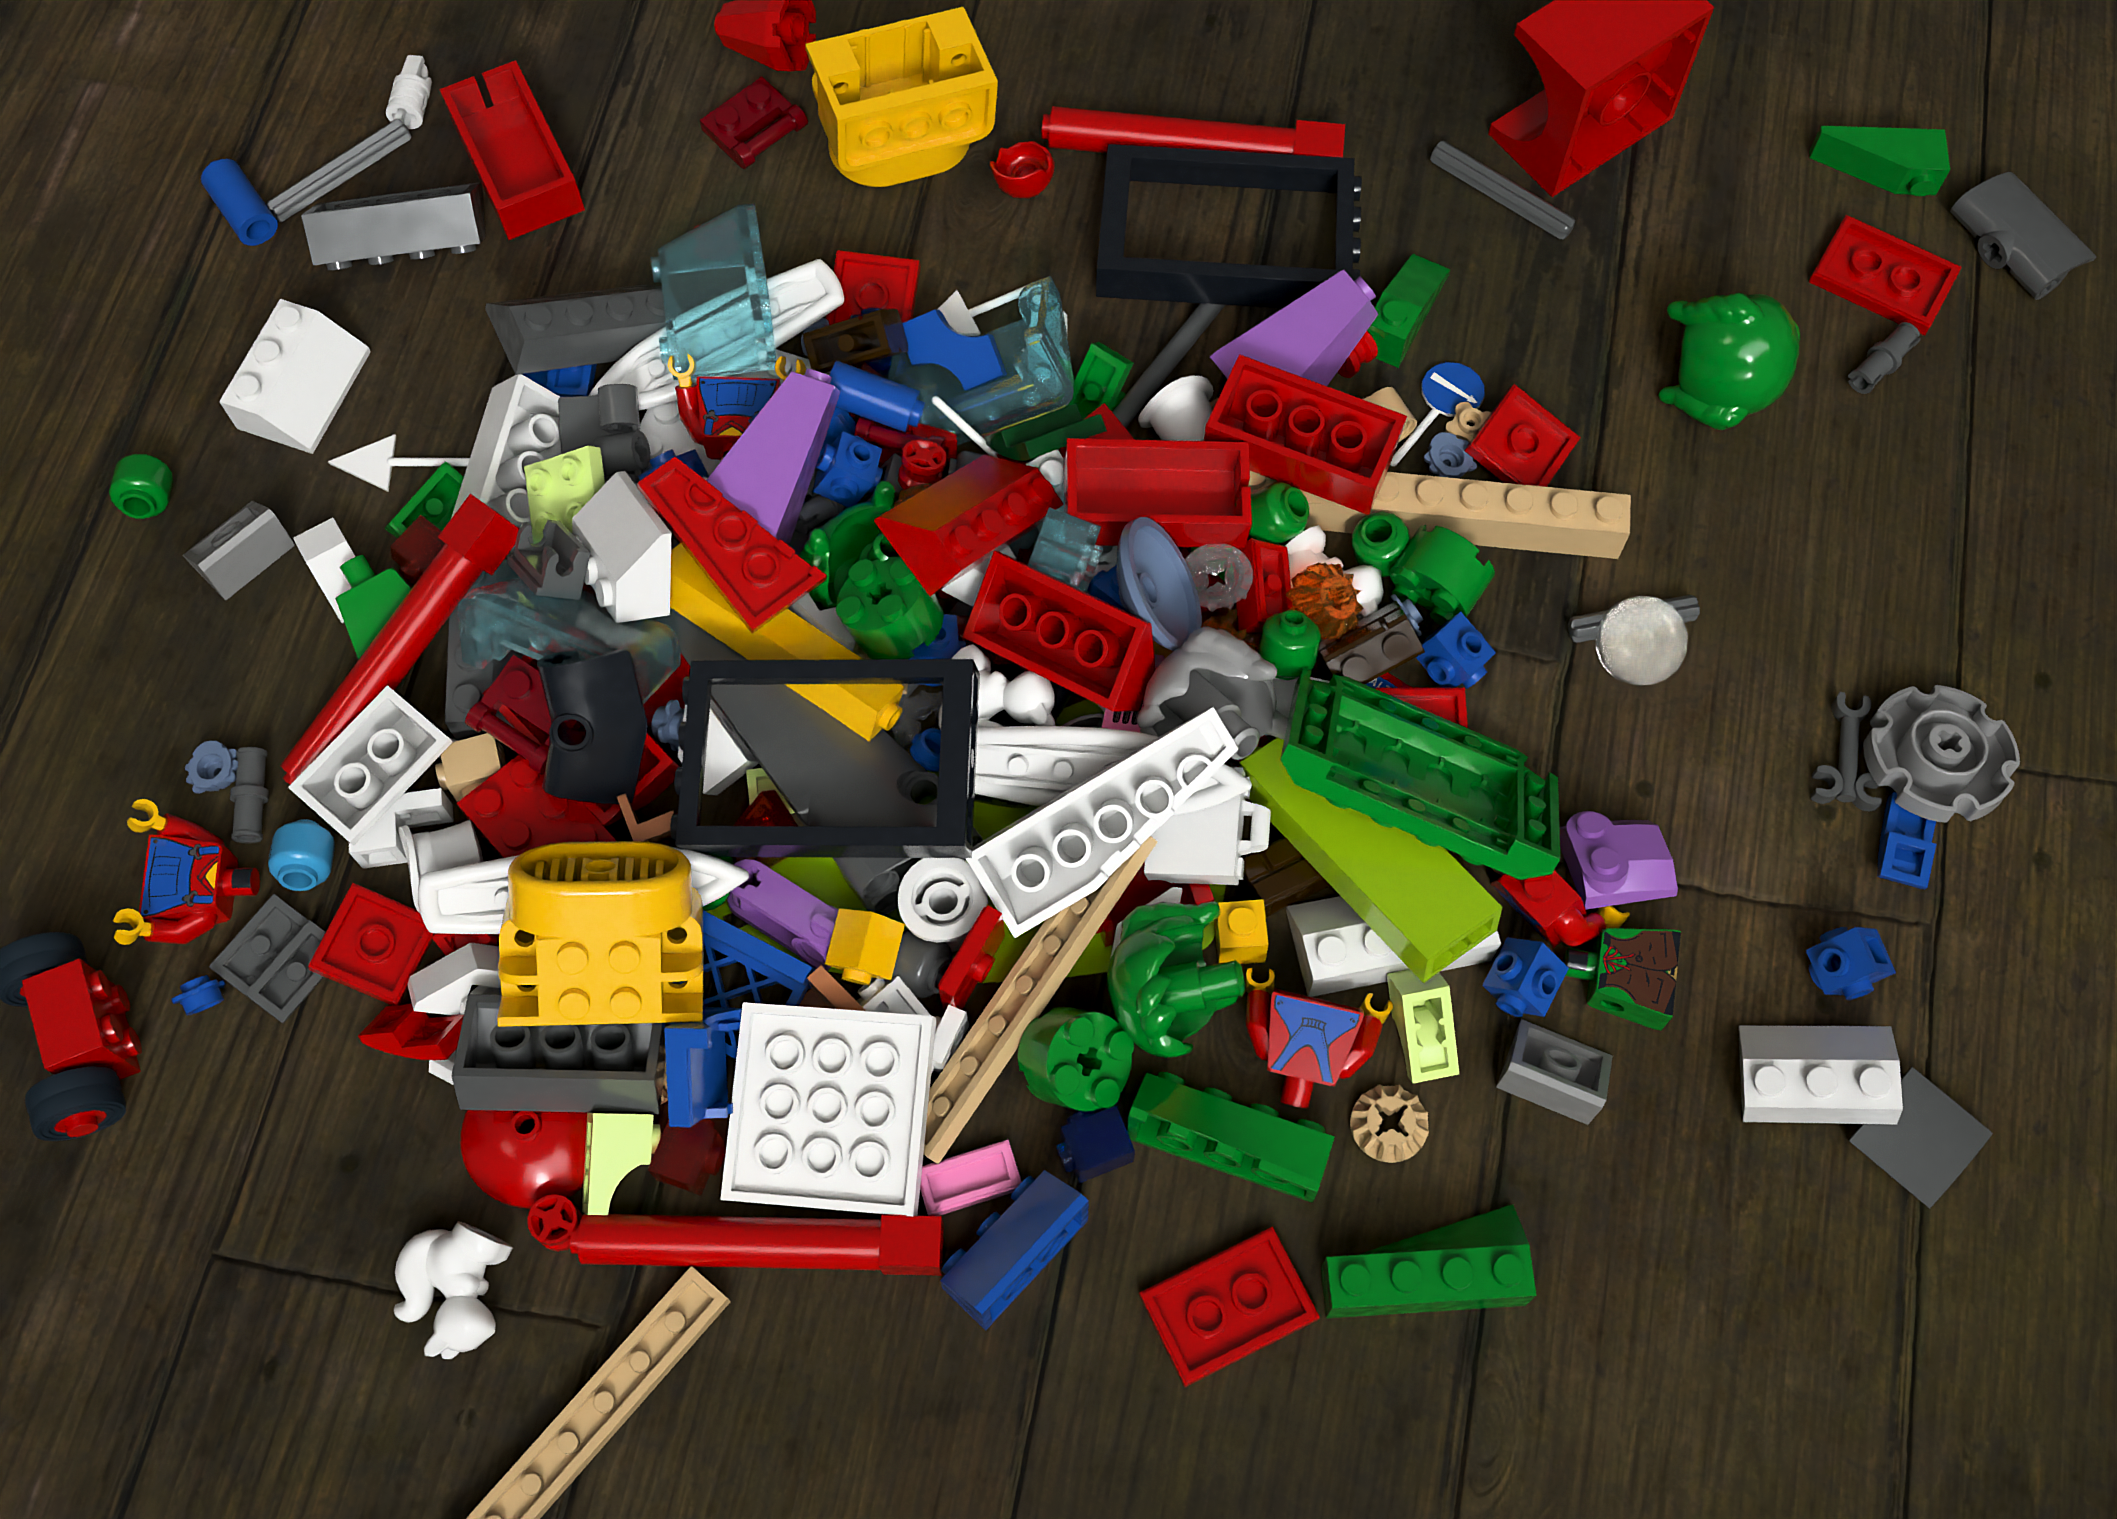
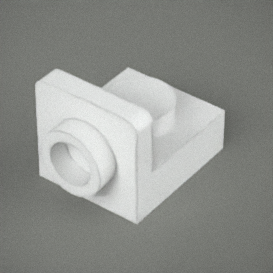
(890, 997)
(948, 1036)

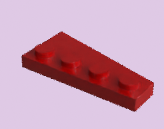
(736, 554)

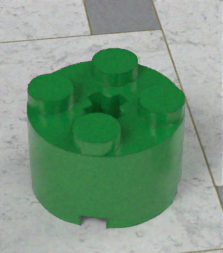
(1440, 573)
(888, 609)
(1076, 1058)

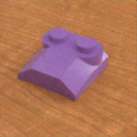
(1617, 860)

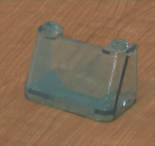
(717, 297)
(1035, 363)
(513, 618)

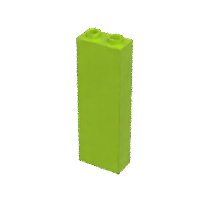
(1402, 888)

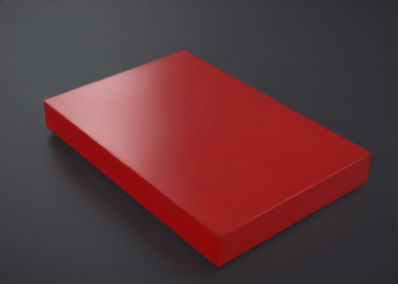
(1885, 274)
(1228, 1306)

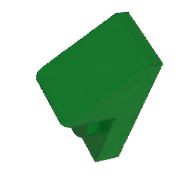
(1100, 379)

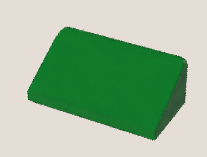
(433, 501)

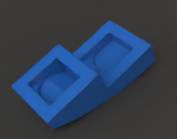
(1905, 846)

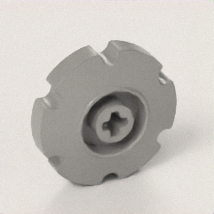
(1941, 753)

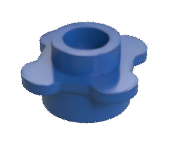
(199, 994)

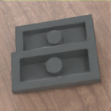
(272, 959)
(1928, 1143)

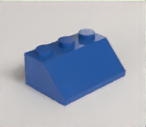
(1014, 1247)

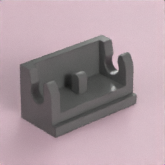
(553, 565)

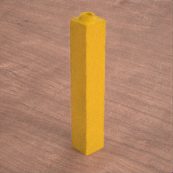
(786, 637)

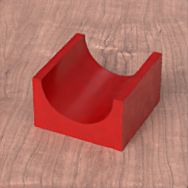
(1607, 81)

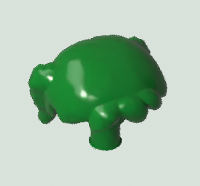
(1733, 357)
(847, 540)
(1161, 978)

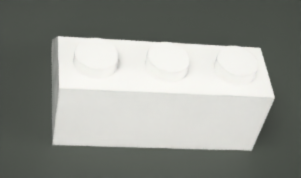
(294, 377)
(627, 551)
(370, 765)
(1820, 1074)

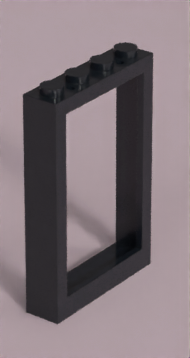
(1214, 281)
(957, 763)

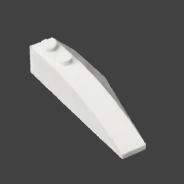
(1096, 825)

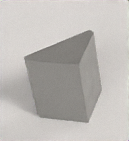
(240, 549)
(1556, 1072)

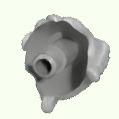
(1220, 673)

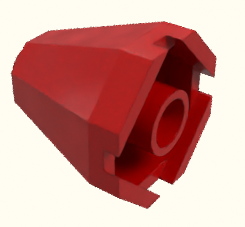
(768, 31)

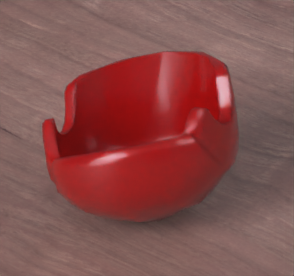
(1023, 169)

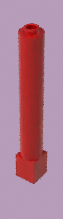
(1096, 129)
(474, 542)
(886, 1244)

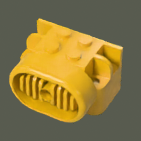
(903, 97)
(601, 936)

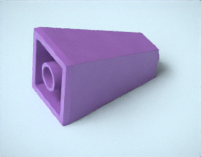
(1310, 333)
(778, 453)

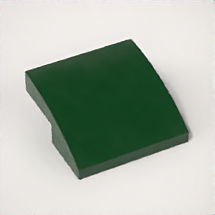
(1044, 434)

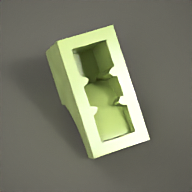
(1424, 1025)
(613, 1149)

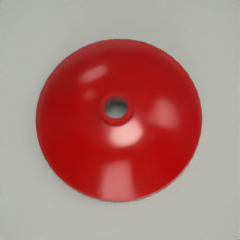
(524, 1166)

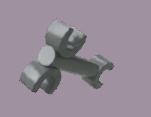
(1844, 781)

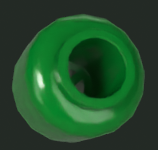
(141, 486)
(1278, 513)
(1379, 540)
(1290, 643)

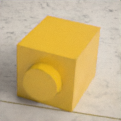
(1241, 932)
(864, 945)

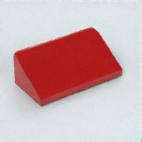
(1269, 585)

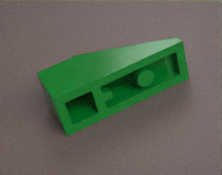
(1889, 158)
(1405, 307)

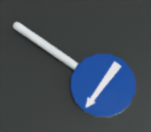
(1442, 390)

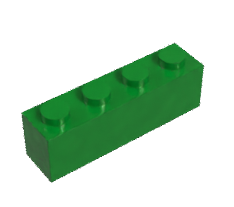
(1230, 1136)
(1446, 1269)

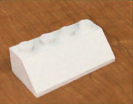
(515, 432)
(1344, 953)

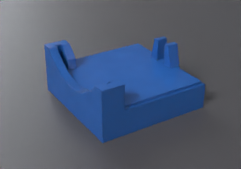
(698, 1067)

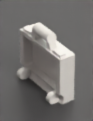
(1208, 843)

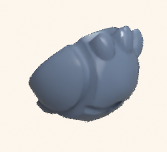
(1449, 450)
(211, 767)

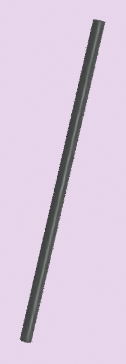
(1130, 406)

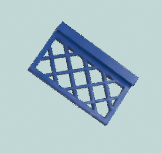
(756, 957)

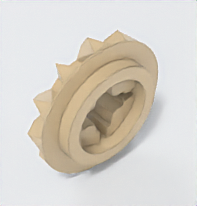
(1389, 1146)

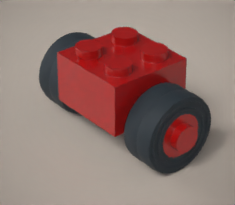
(78, 1033)

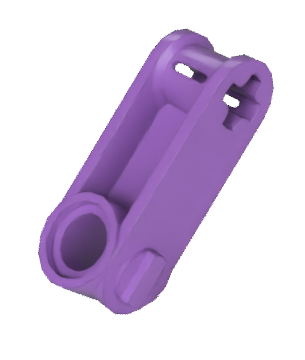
(784, 912)

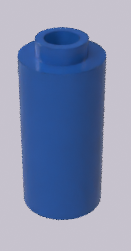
(239, 202)
(876, 397)

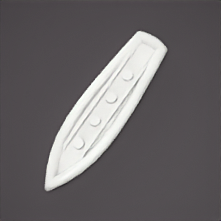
(796, 302)
(1045, 761)
(475, 894)

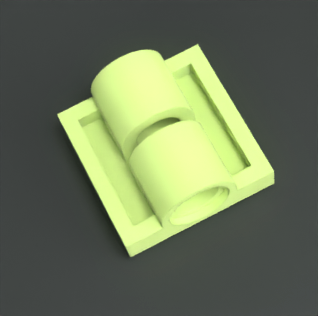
(562, 487)

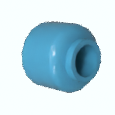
(301, 855)

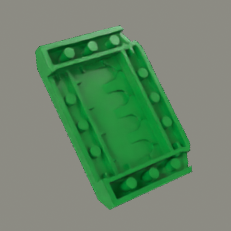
(1422, 775)

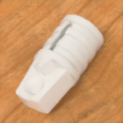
(410, 93)

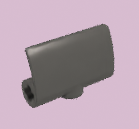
(2020, 233)
(608, 423)

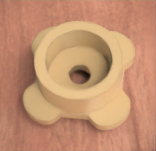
(1464, 414)

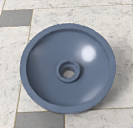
(1157, 582)

